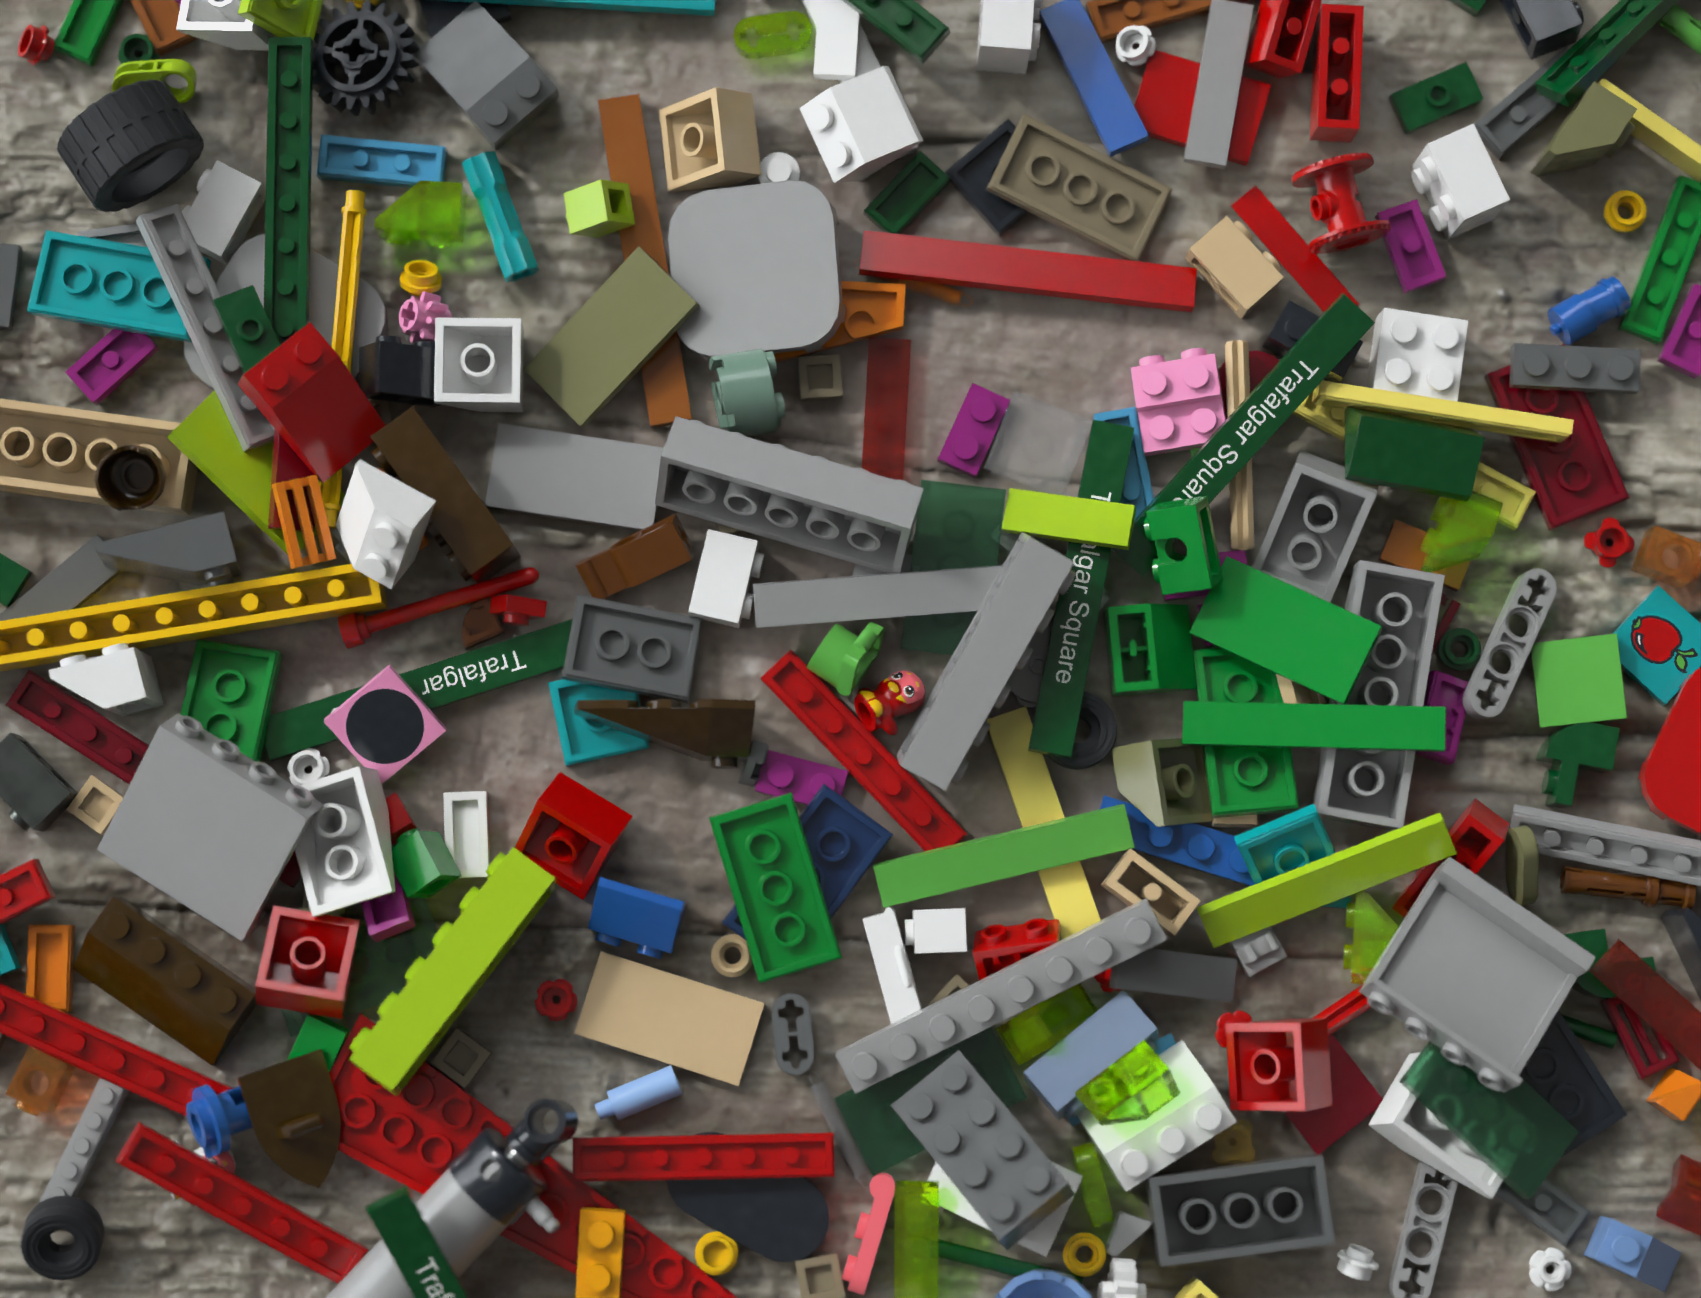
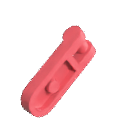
(869, 1231)

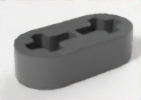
(782, 1035)

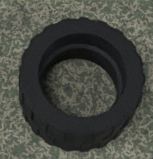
(130, 145)

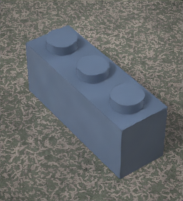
(1088, 1052)

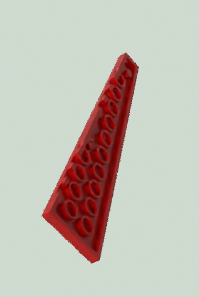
(436, 1119)

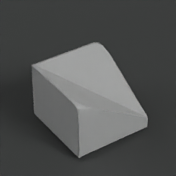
(1126, 1235)

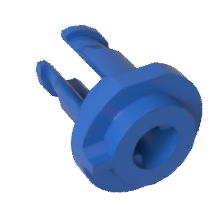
(217, 1118)

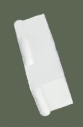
(892, 964)

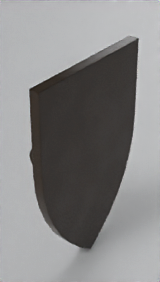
(295, 1115)

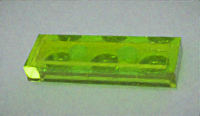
(916, 1239)

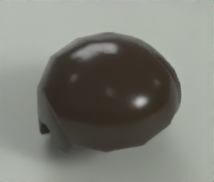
(130, 478)

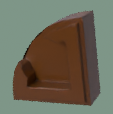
(480, 625)

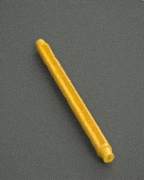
(345, 316)

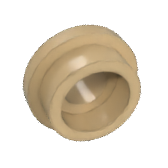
(719, 961)

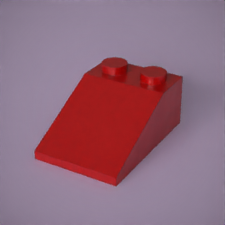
(313, 402)

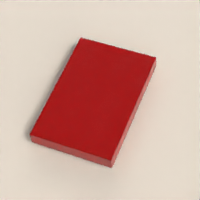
(1168, 99)

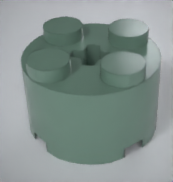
(746, 393)

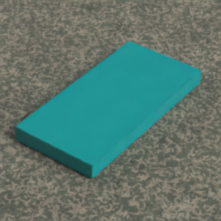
(104, 286)

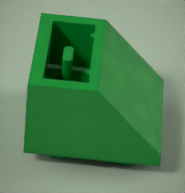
(1149, 649)

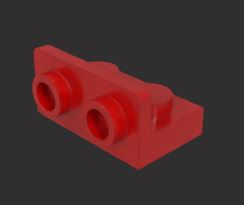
(1005, 945)

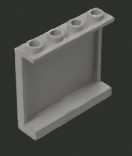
(208, 825)
(1475, 975)

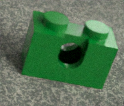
(1191, 523)

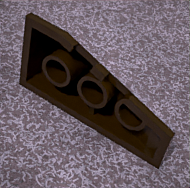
(706, 731)

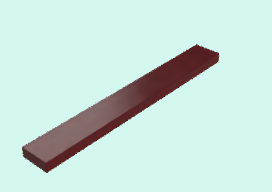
(92, 735)

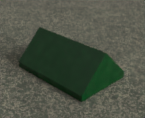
(1411, 453)

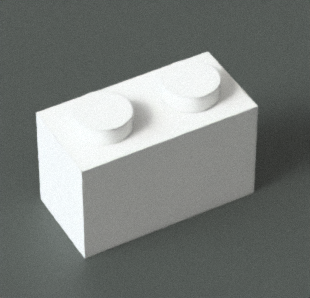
(223, 210)
(725, 578)

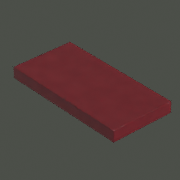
(1568, 476)

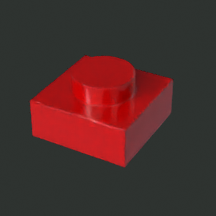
(517, 609)

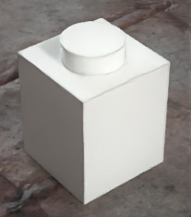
(936, 931)

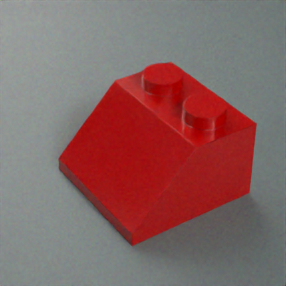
(572, 834)
(307, 962)
(1279, 1065)

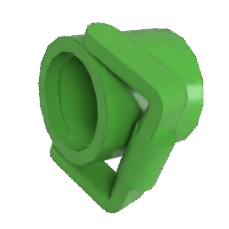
(846, 657)

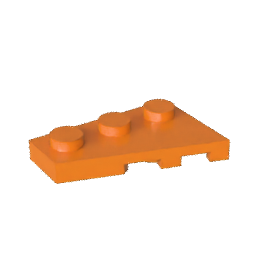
(870, 312)

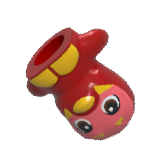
(894, 696)

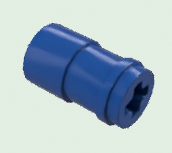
(1587, 311)

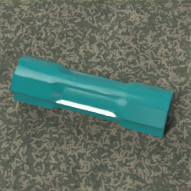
(501, 219)

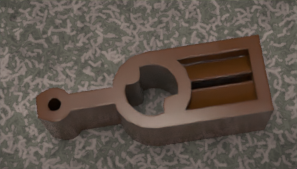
(637, 558)

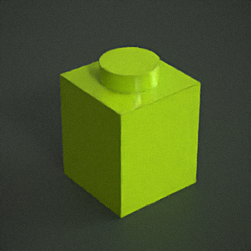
(599, 208)

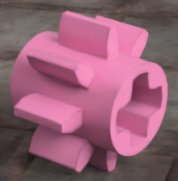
(419, 315)

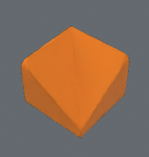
(1676, 1094)

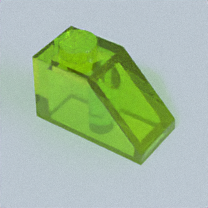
(1046, 1023)

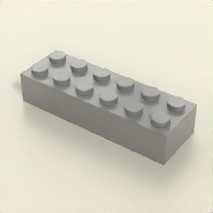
(787, 495)
(984, 662)
(1374, 785)

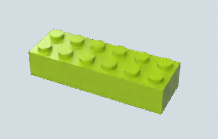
(453, 971)

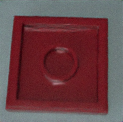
(1351, 1100)

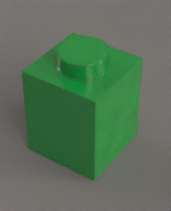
(423, 863)

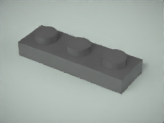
(1575, 368)

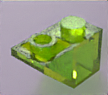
(425, 212)
(1459, 531)
(1371, 936)
(1129, 1088)

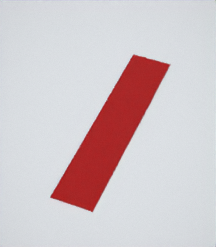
(1289, 248)

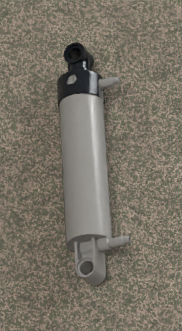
(475, 1200)

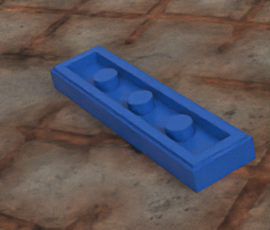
(1093, 76)

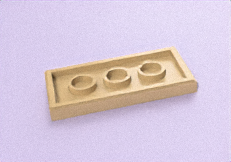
(669, 1018)

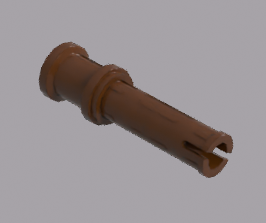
(1627, 886)

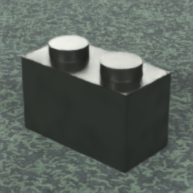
(31, 785)

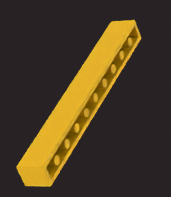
(188, 615)

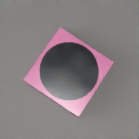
(385, 724)

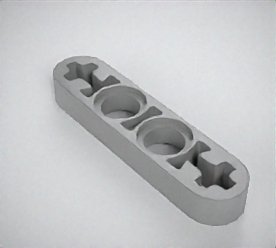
(1513, 646)
(1417, 1221)

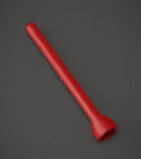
(357, 628)

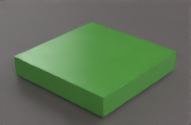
(1578, 681)

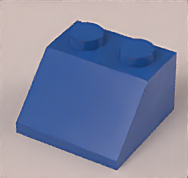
(637, 917)

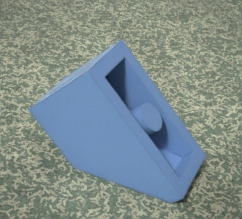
(1632, 1253)

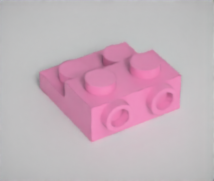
(1178, 401)

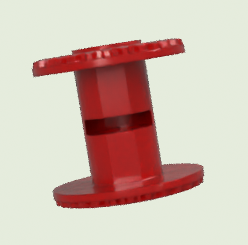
(1337, 203)

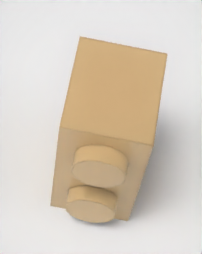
(1235, 266)
(1138, 879)

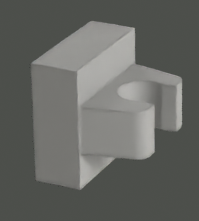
(1258, 950)

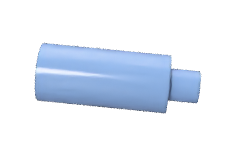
(640, 1094)

